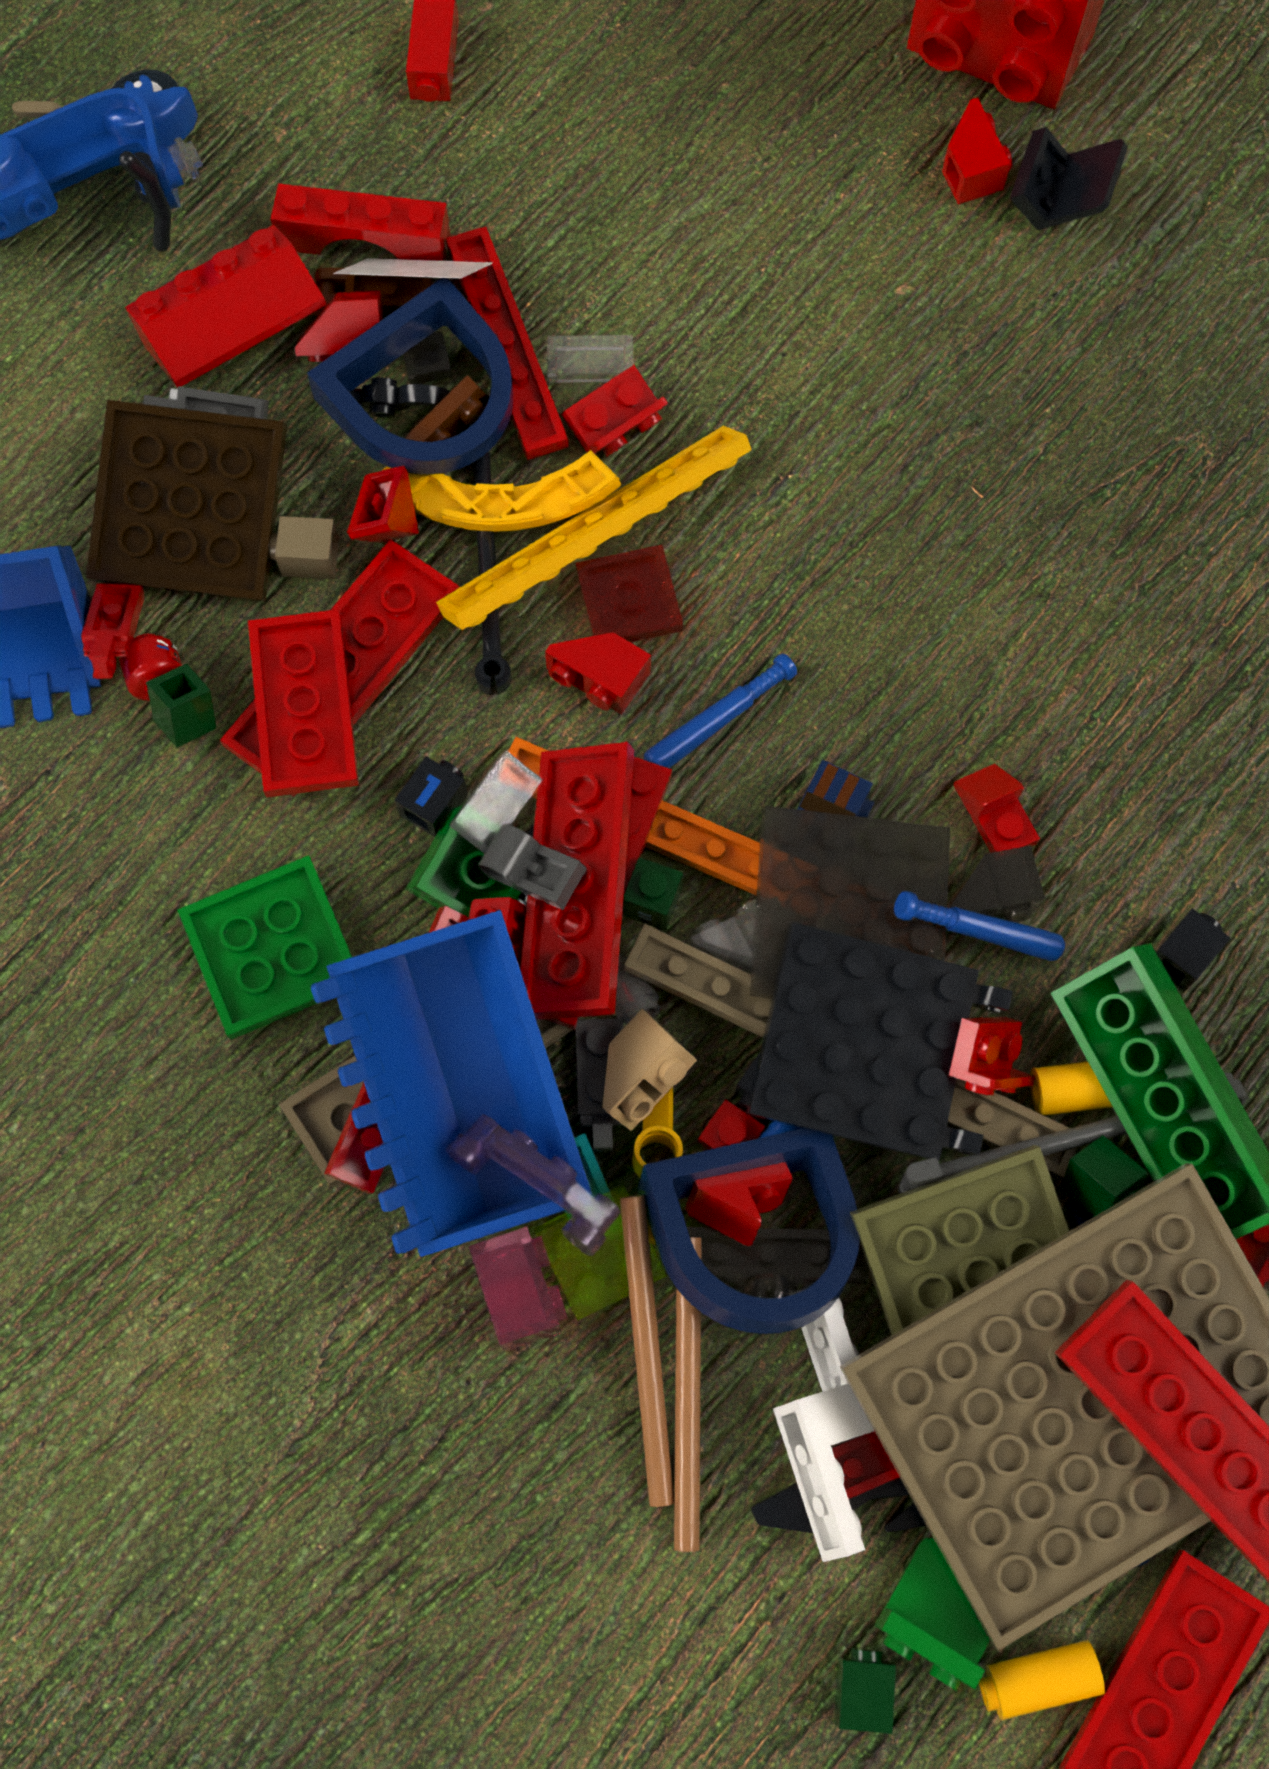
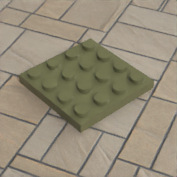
(957, 1232)

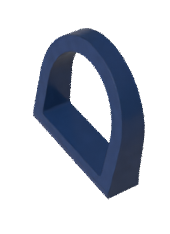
(388, 340)
(801, 1150)

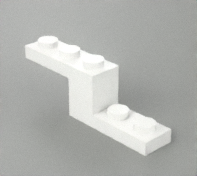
(814, 1425)

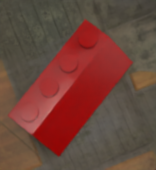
(225, 305)

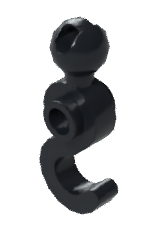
(384, 397)

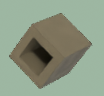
(305, 547)

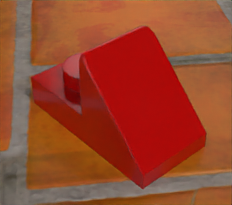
(994, 807)
(735, 1199)

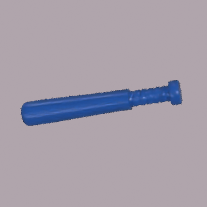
(707, 723)
(994, 930)

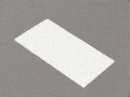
(414, 268)

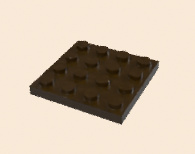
(186, 500)

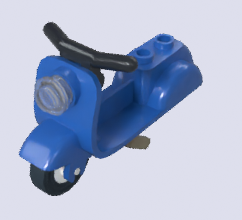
(130, 125)

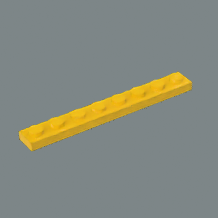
(592, 527)

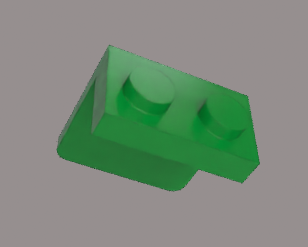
(934, 1619)

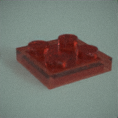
(630, 594)

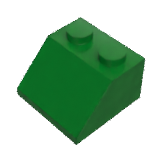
(451, 873)

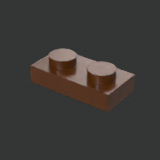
(456, 410)

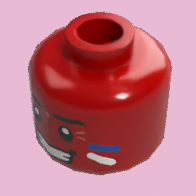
(147, 659)

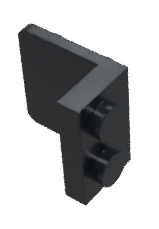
(1065, 186)

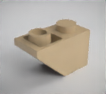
(641, 1069)

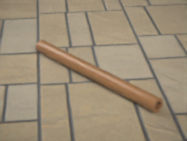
(647, 1351)
(687, 1422)

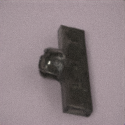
(774, 1262)

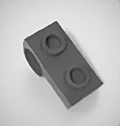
(530, 867)

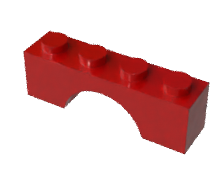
(401, 225)

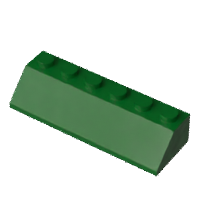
(1167, 1082)

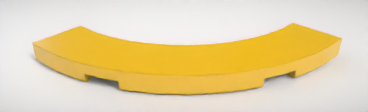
(510, 506)

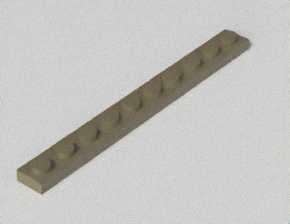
(726, 993)

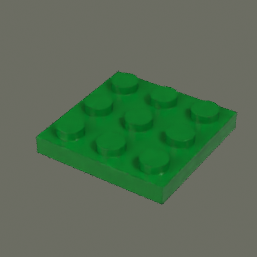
(265, 945)

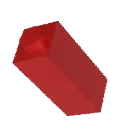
(432, 49)

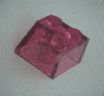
(516, 1290)

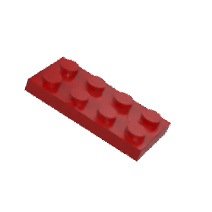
(302, 703)

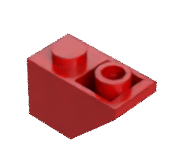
(975, 157)
(340, 323)
(602, 667)

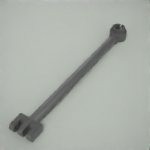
(932, 1171)

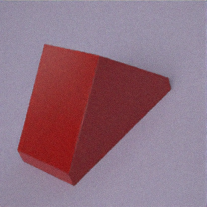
(384, 508)

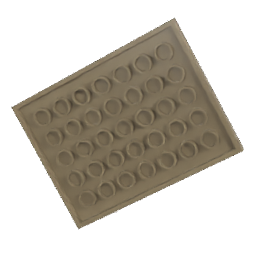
(1011, 1452)

